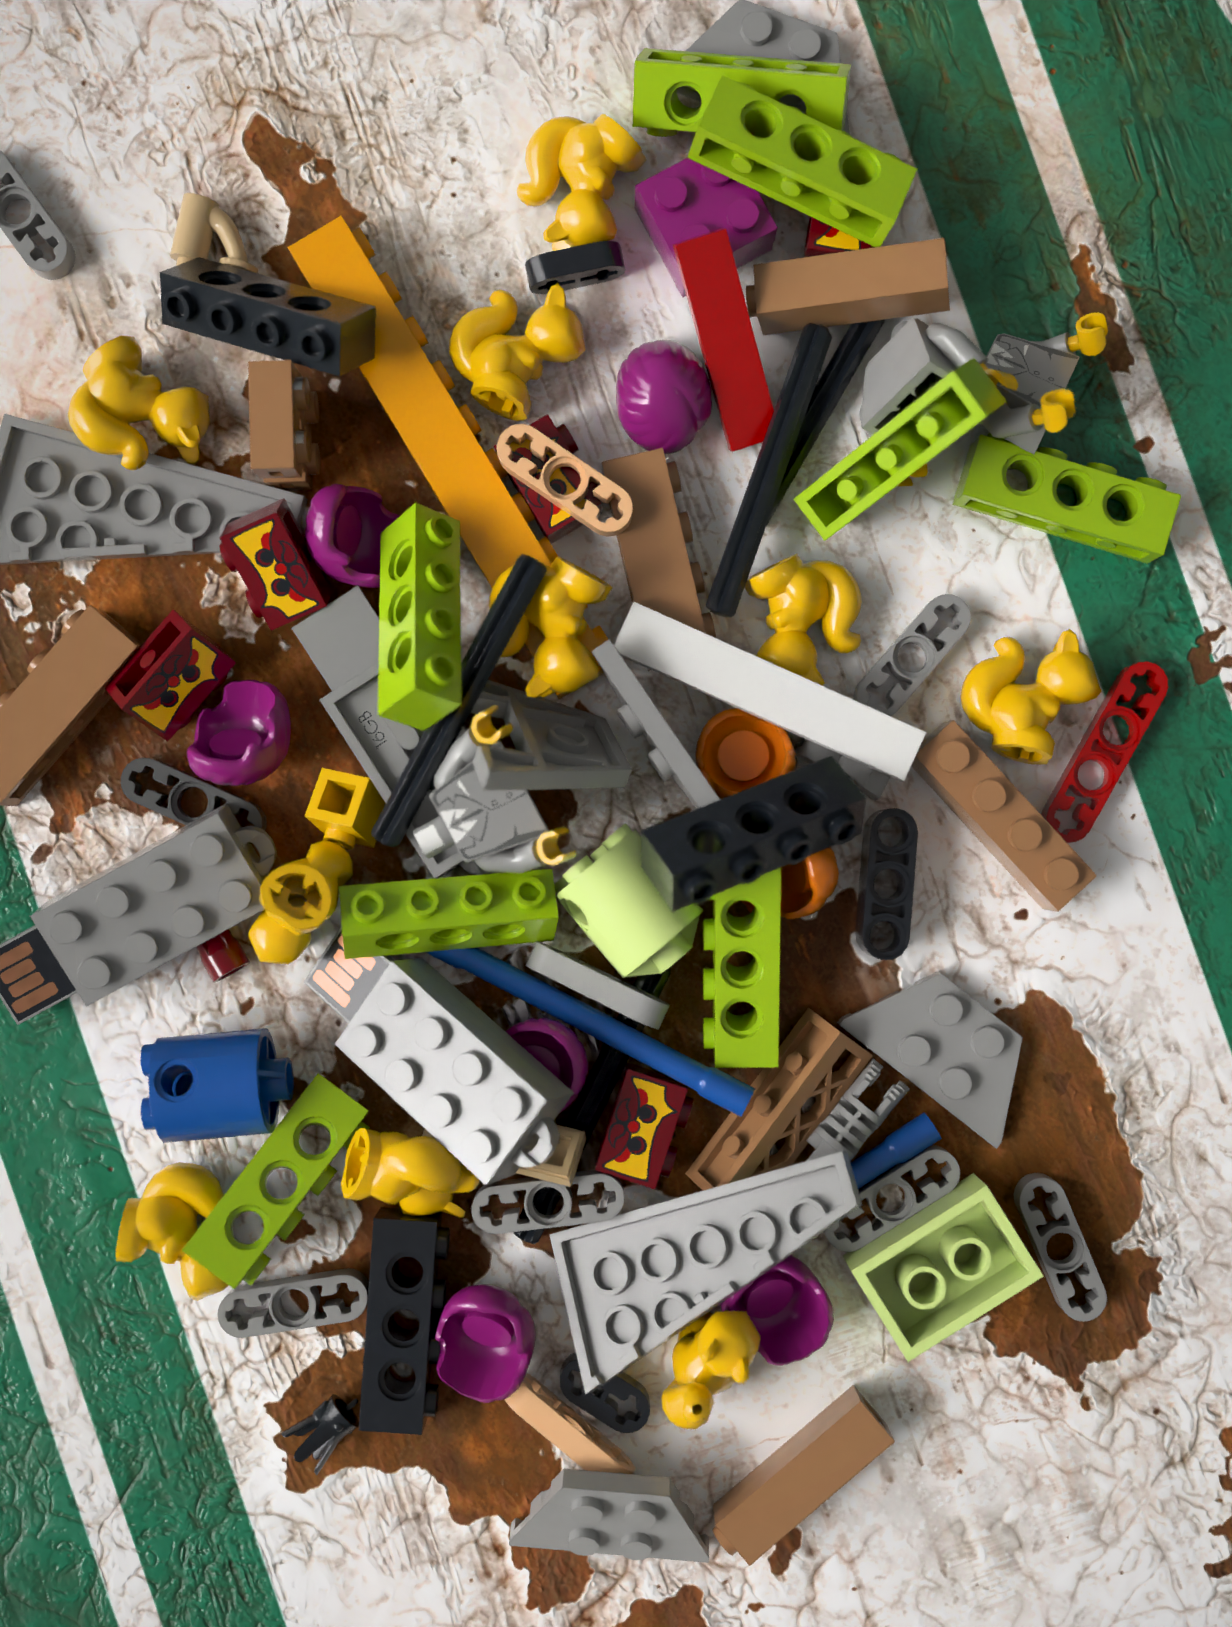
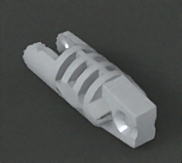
(853, 1121)

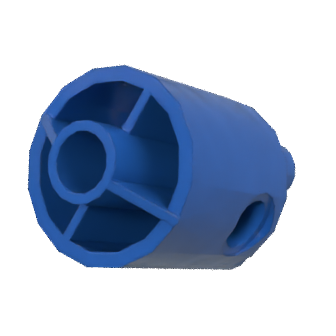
(232, 1087)

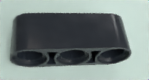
(898, 907)

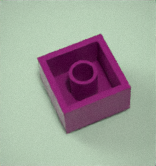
(698, 200)

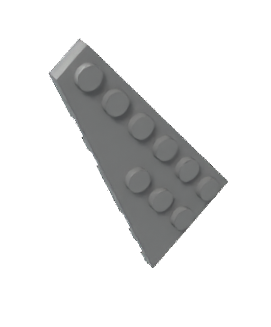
(86, 506)
(674, 1261)

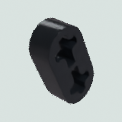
(575, 266)
(601, 1405)

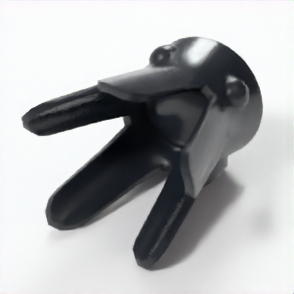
(332, 1422)

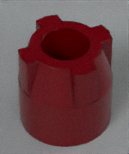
(222, 956)

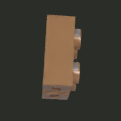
(281, 425)

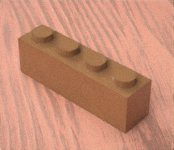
(656, 539)
(58, 698)
(1001, 817)

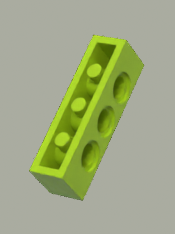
(661, 71)
(776, 168)
(900, 448)
(1146, 501)
(419, 618)
(448, 913)
(753, 1037)
(214, 1241)

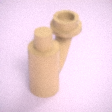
(194, 231)

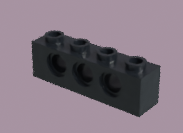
(268, 315)
(752, 833)
(385, 1401)

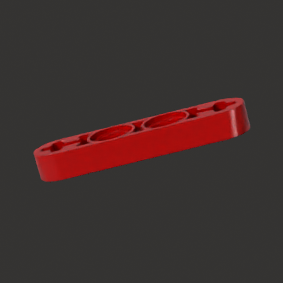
(1110, 756)

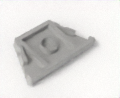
(763, 32)
(644, 718)
(946, 1049)
(611, 1516)

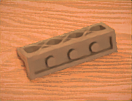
(774, 1111)

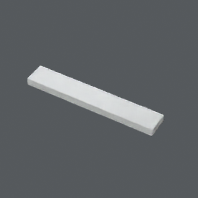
(769, 692)

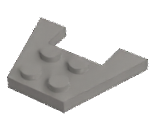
(552, 744)

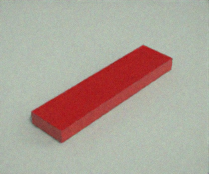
(725, 337)

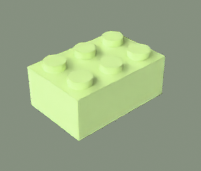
(943, 1267)

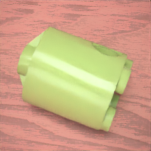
(624, 909)

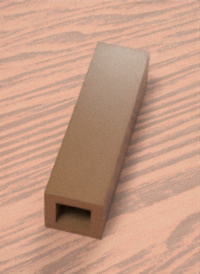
(850, 287)
(800, 1476)

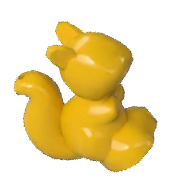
(588, 161)
(505, 363)
(122, 395)
(796, 600)
(557, 611)
(1021, 712)
(299, 901)
(405, 1171)
(168, 1219)
(706, 1362)

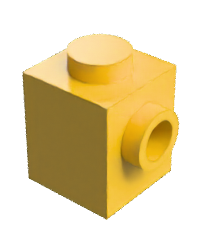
(345, 808)

